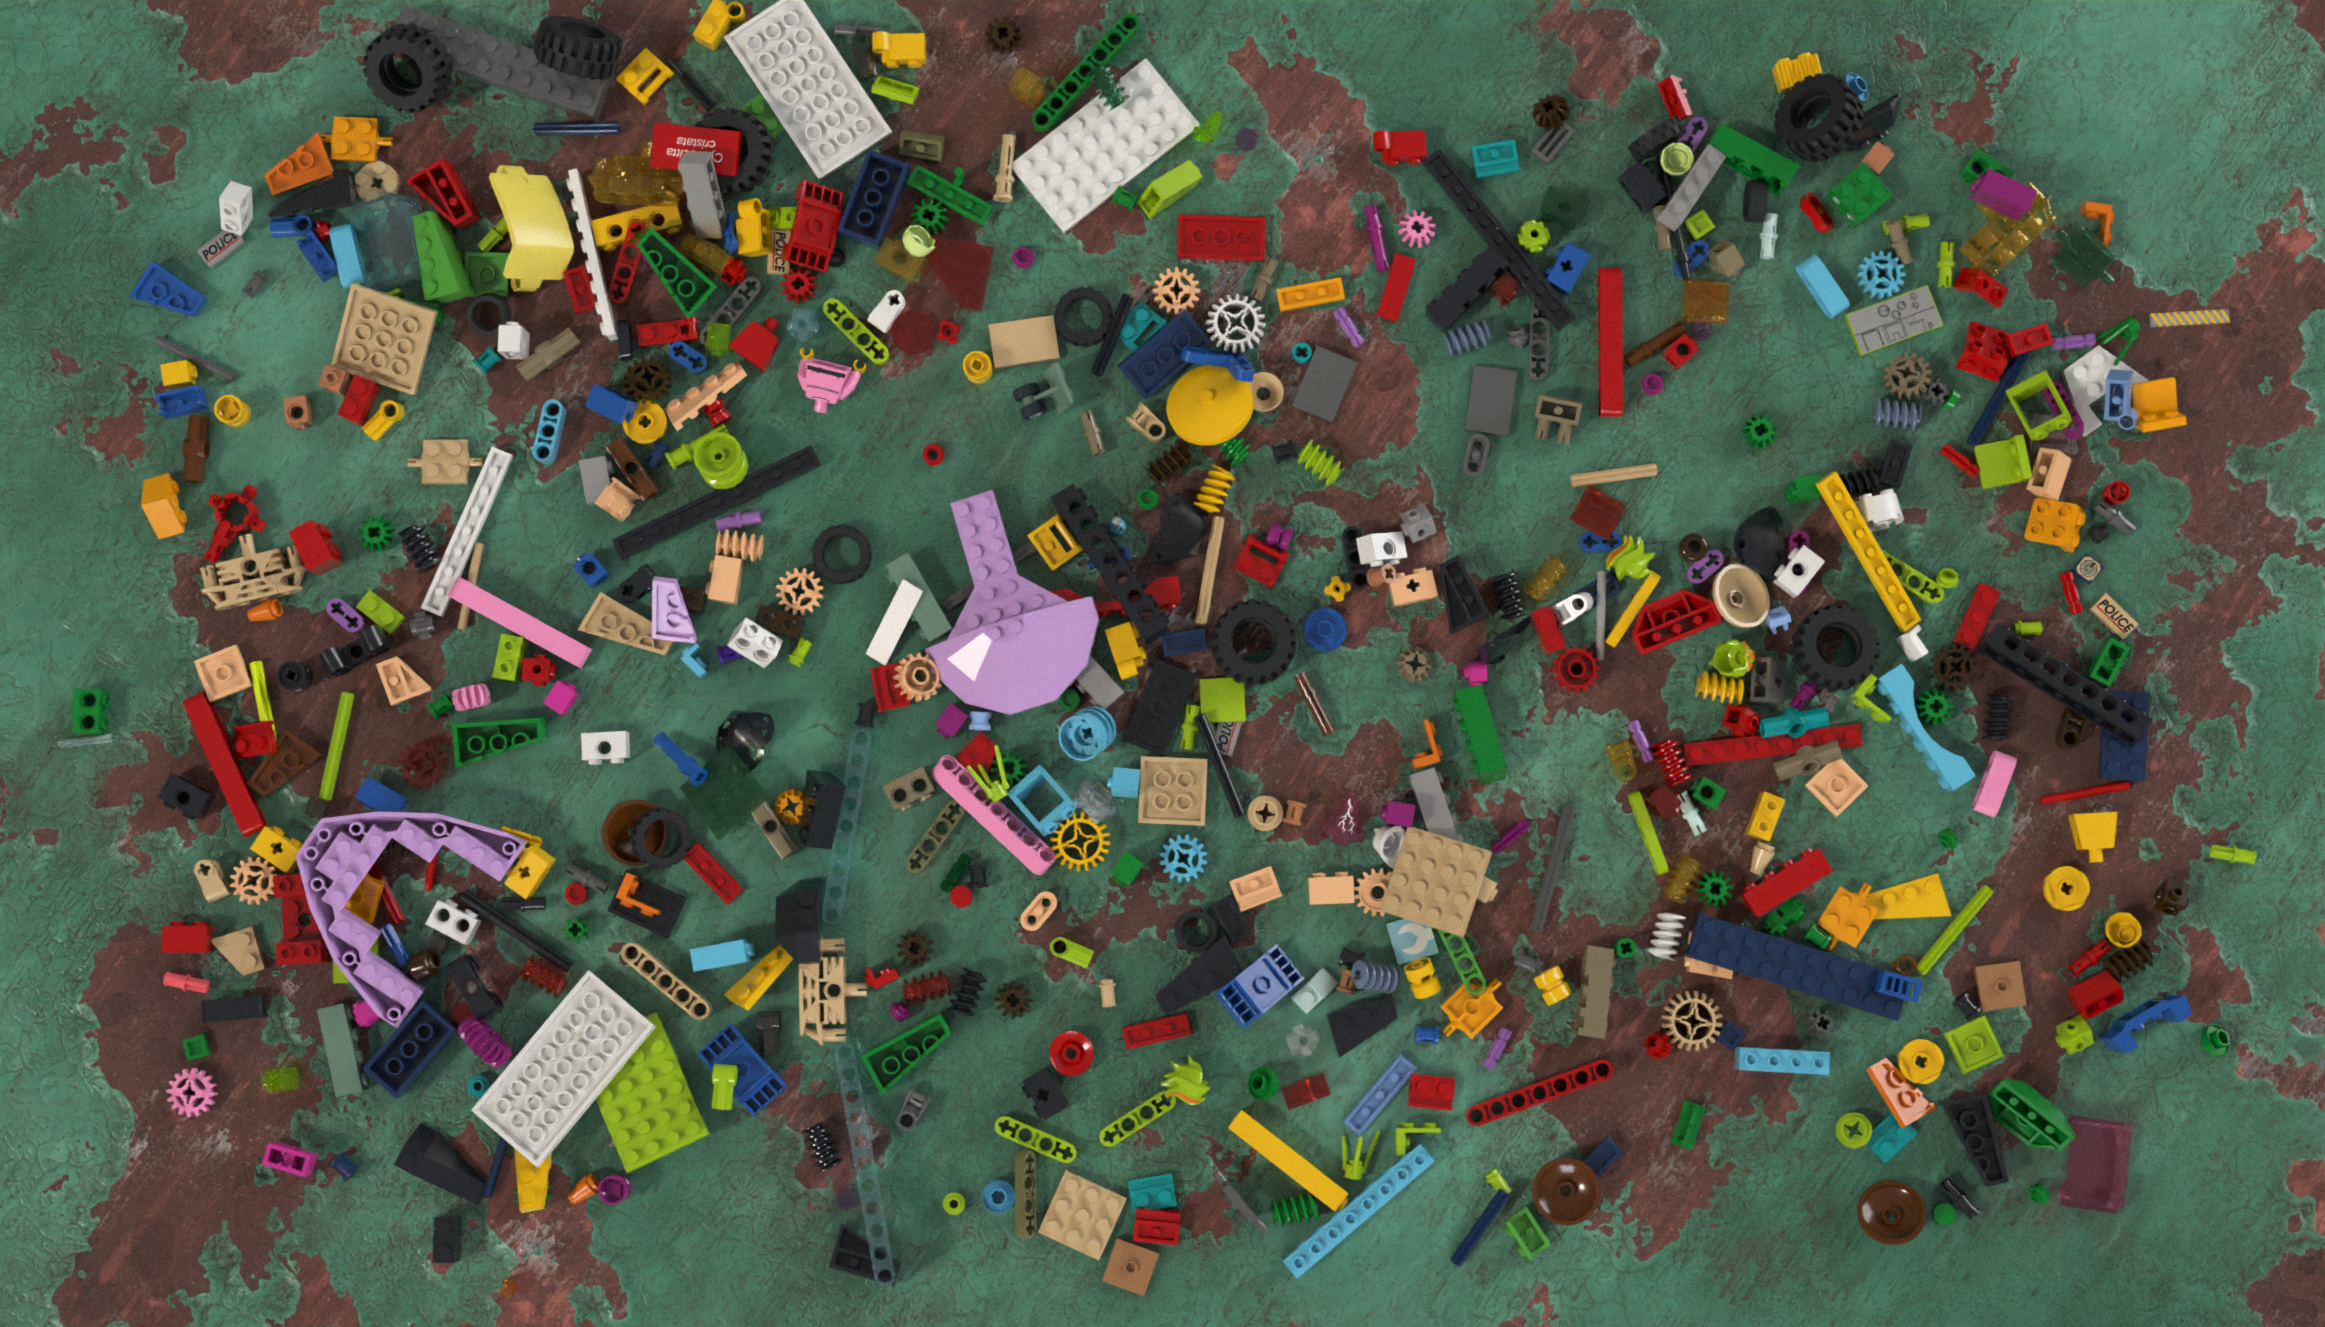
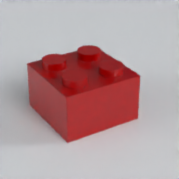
(316, 547)

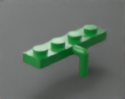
(950, 194)

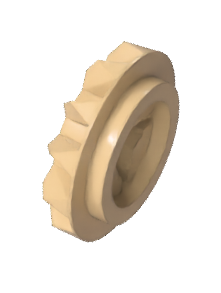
(1271, 821)

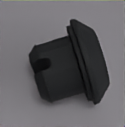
(837, 258)
(2097, 534)

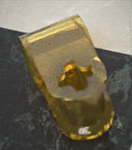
(1621, 759)

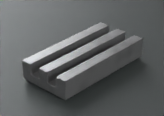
(1541, 155)

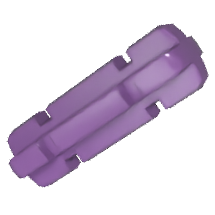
(1348, 327)
(2073, 342)
(1641, 741)
(1496, 1048)

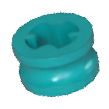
(1301, 360)

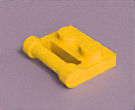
(640, 71)
(1050, 547)

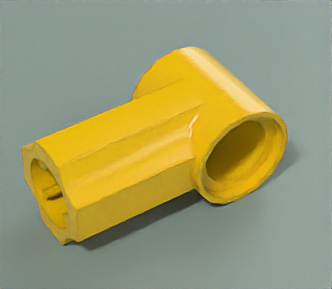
(381, 421)

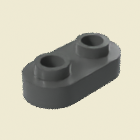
(1475, 456)

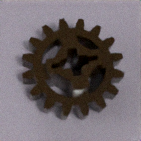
(655, 374)
(1947, 661)

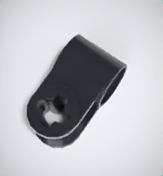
(641, 582)

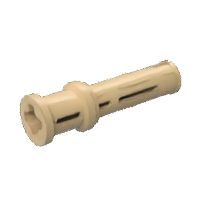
(1005, 178)

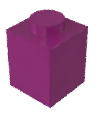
(951, 721)

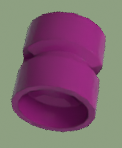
(614, 1188)

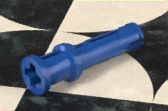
(686, 764)

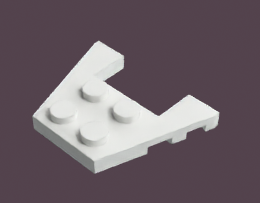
(2087, 383)

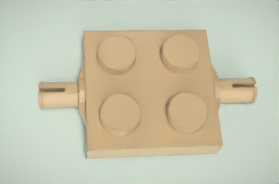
(445, 462)

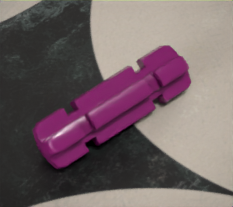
(1510, 836)

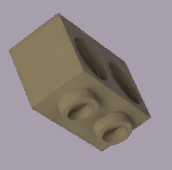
(907, 784)

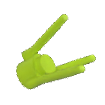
(994, 790)
(1354, 1168)

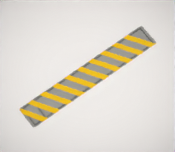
(2189, 318)

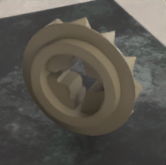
(1408, 656)

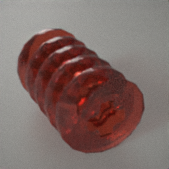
(544, 976)
(926, 987)

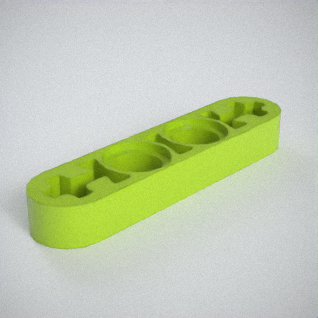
(856, 331)
(1907, 572)
(1648, 833)
(1135, 1114)
(1034, 1142)

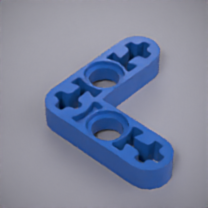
(1234, 363)

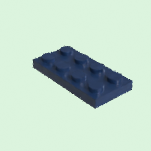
(1161, 353)
(2117, 758)

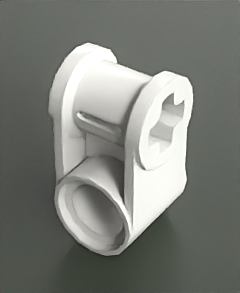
(885, 314)
(1568, 609)

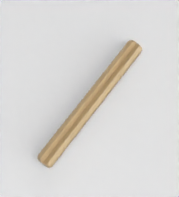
(1209, 570)

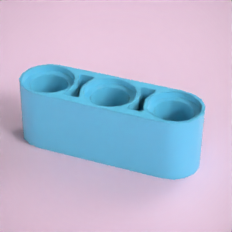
(347, 255)
(1822, 286)
(546, 421)

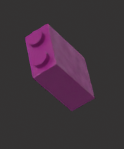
(2002, 194)

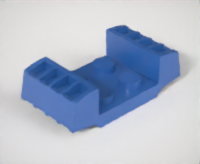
(1259, 986)
(2119, 1038)
(756, 1080)

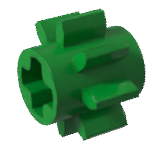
(577, 936)

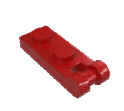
(667, 332)

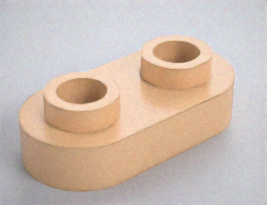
(1038, 910)

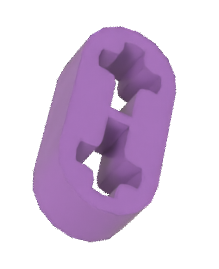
(1698, 136)
(1707, 570)
(349, 612)

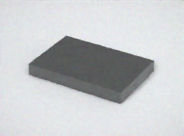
(1324, 384)
(1490, 400)

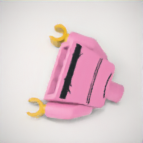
(826, 380)

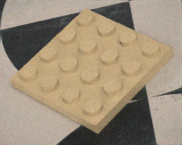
(384, 339)
(1436, 881)

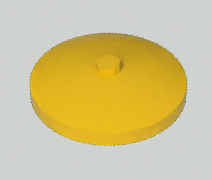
(1209, 405)

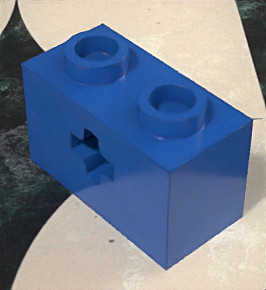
(1575, 259)

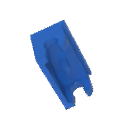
(318, 256)
(182, 401)
(611, 404)
(380, 798)

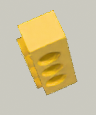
(605, 226)

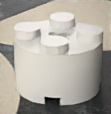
(1880, 510)

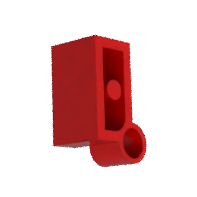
(1400, 147)

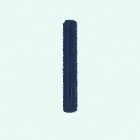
(579, 128)
(1479, 1227)

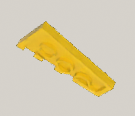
(1911, 899)
(759, 978)
(531, 1183)

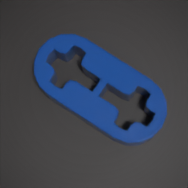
(1694, 262)
(685, 362)
(1598, 548)

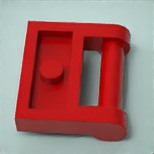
(1258, 568)

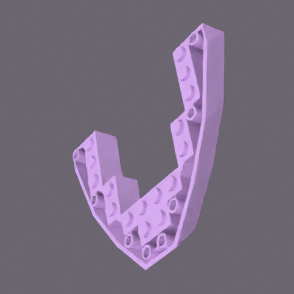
(339, 858)

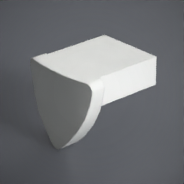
(1912, 644)

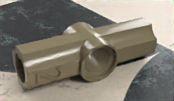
(548, 354)
(1808, 760)
(779, 838)

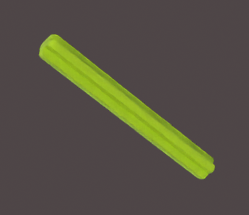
(336, 746)
(1954, 930)

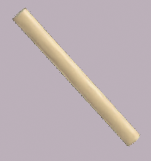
(472, 577)

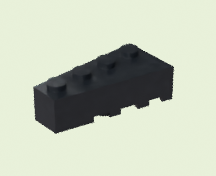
(1466, 290)
(1975, 1128)

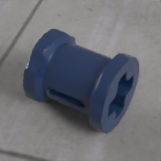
(344, 1166)

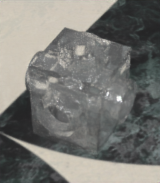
(1293, 1040)

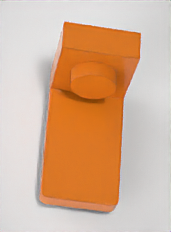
(2103, 211)
(1424, 759)
(629, 887)

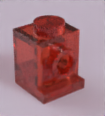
(1504, 289)

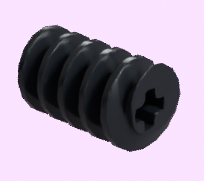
(1861, 482)
(419, 548)
(1508, 596)
(1997, 718)
(967, 992)
(822, 1147)

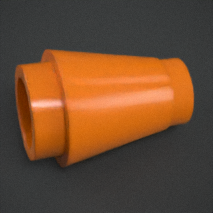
(267, 610)
(584, 1189)

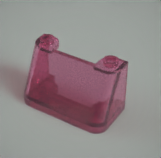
(2097, 1165)

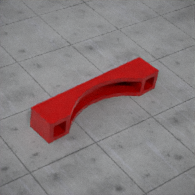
(1164, 590)

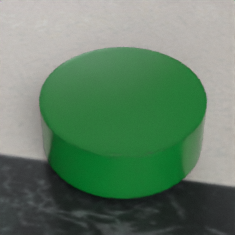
(1952, 399)
(1069, 700)
(1943, 1214)

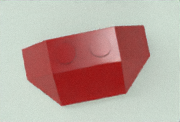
(1673, 619)

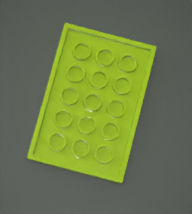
(651, 1104)

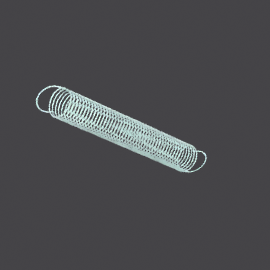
(87, 740)

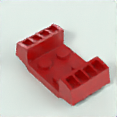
(814, 226)

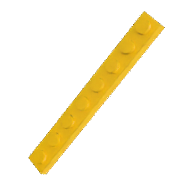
(1868, 551)

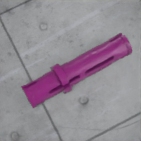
(1375, 228)

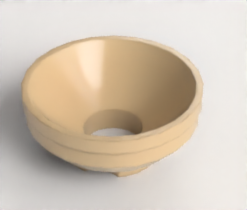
(1273, 385)

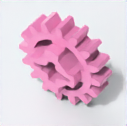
(190, 1100)

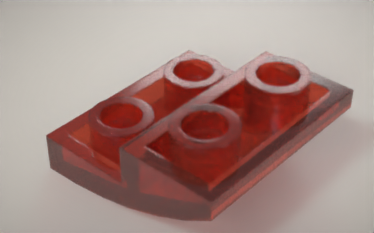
(1597, 512)

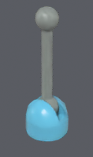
(1115, 525)

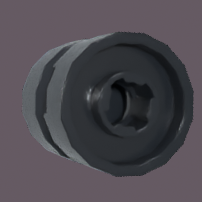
(295, 676)

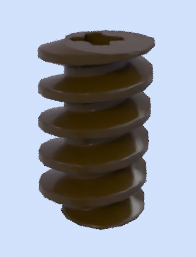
(1168, 463)
(2129, 961)

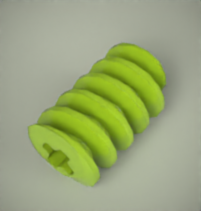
(1320, 463)

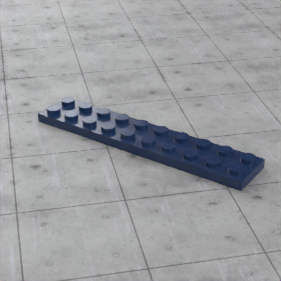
(1791, 966)

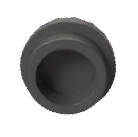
(1517, 336)

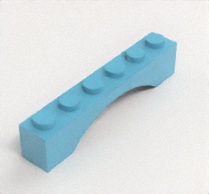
(1899, 689)

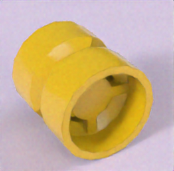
(977, 367)
(232, 411)
(1423, 979)
(1552, 985)

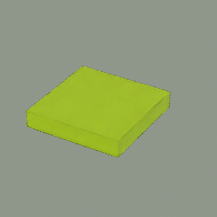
(1222, 700)
(1973, 1044)

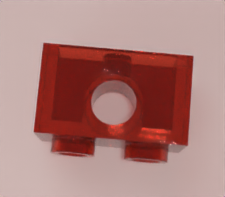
(1662, 802)
(1305, 1091)

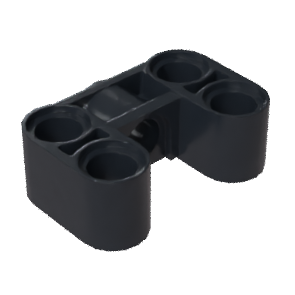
(342, 660)
(482, 1002)

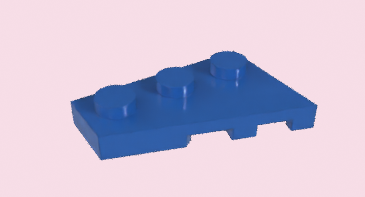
(168, 291)

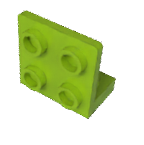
(2003, 462)

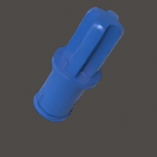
(394, 944)

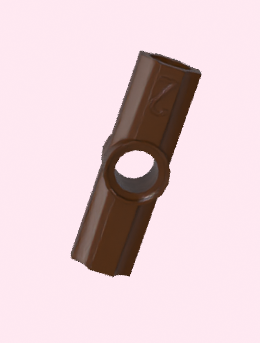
(196, 448)
(624, 458)

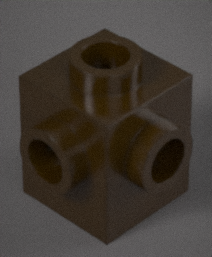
(2171, 897)

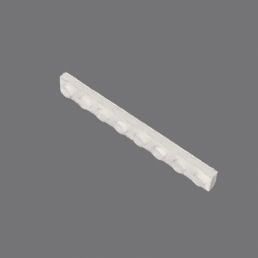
(594, 264)
(467, 530)

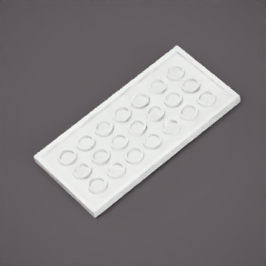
(808, 86)
(1099, 149)
(563, 1068)

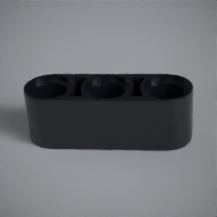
(1353, 569)
(234, 1008)

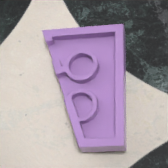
(669, 612)

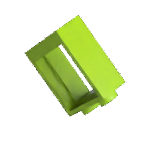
(2030, 387)

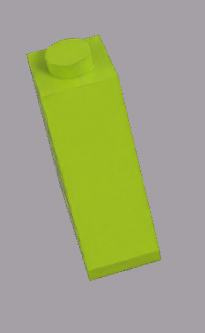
(1169, 188)

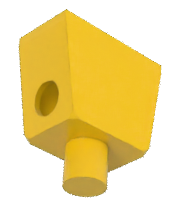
(2094, 832)

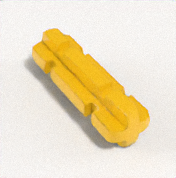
(530, 840)

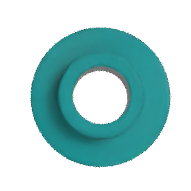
(471, 1085)

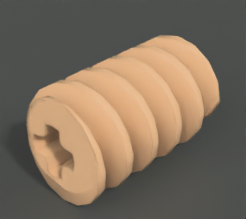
(739, 546)

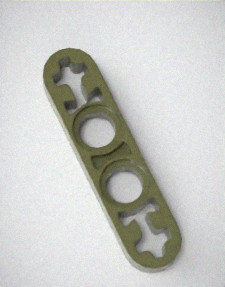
(938, 838)
(1025, 1169)

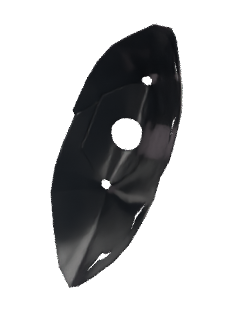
(1181, 534)
(1761, 543)
(1500, 645)
(746, 735)

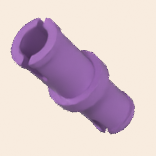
(739, 520)

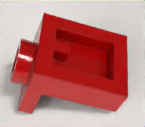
(886, 977)

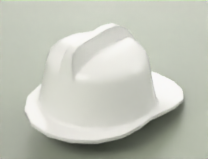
(1388, 843)

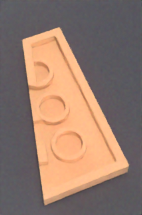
(704, 394)

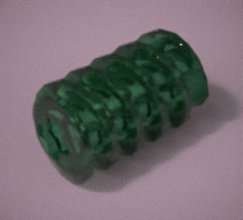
(1107, 86)

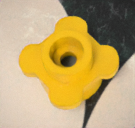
(1336, 582)

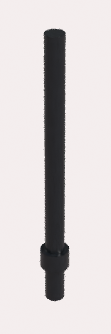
(1682, 256)

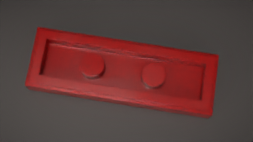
(1396, 287)
(713, 873)
(1157, 1030)

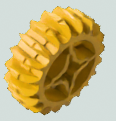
(1076, 824)

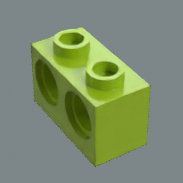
(509, 658)

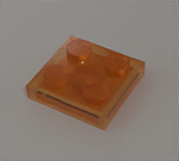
(1705, 301)

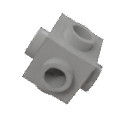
(1417, 523)

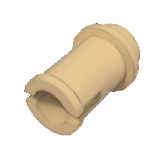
(1107, 992)

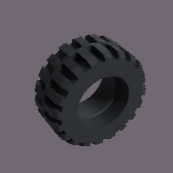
(578, 47)
(387, 81)
(1833, 132)
(759, 146)
(1261, 613)
(1857, 630)

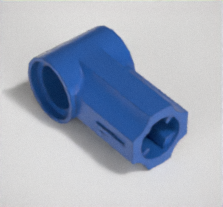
(291, 226)

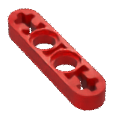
(624, 260)

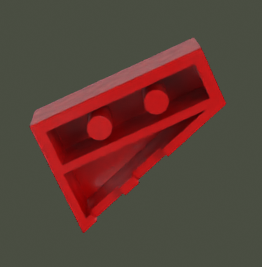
(446, 192)

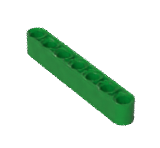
(1088, 62)

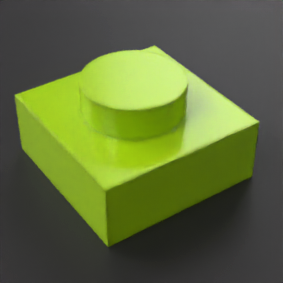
(1699, 224)

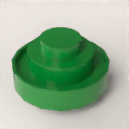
(2215, 1040)
(1263, 1083)

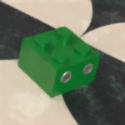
(1859, 195)

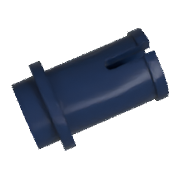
(657, 453)

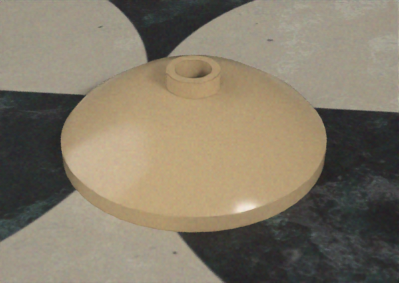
(1741, 596)

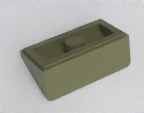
(921, 145)

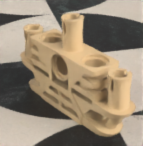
(256, 589)
(811, 994)

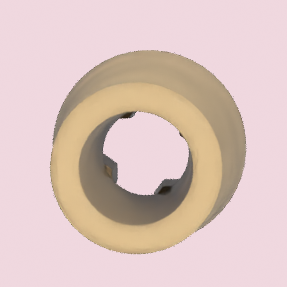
(1761, 857)

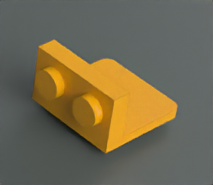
(2055, 523)

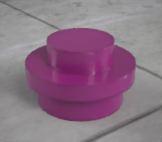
(1023, 257)
(1652, 384)
(899, 1011)

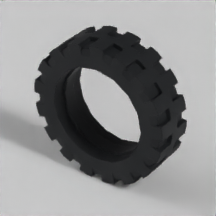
(1657, 139)
(1081, 294)
(839, 531)
(679, 850)

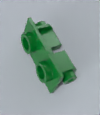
(1792, 913)
(1688, 1125)

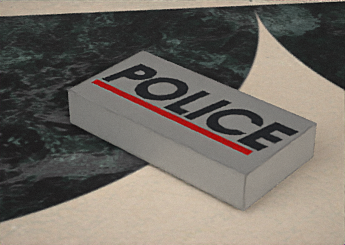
(220, 248)
(1226, 736)

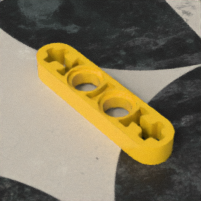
(1632, 609)

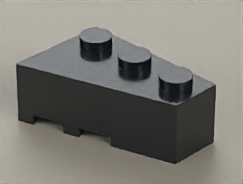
(1461, 595)
(821, 809)
(1359, 1022)
(853, 1257)

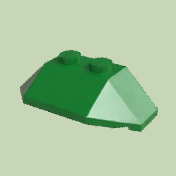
(2029, 1115)

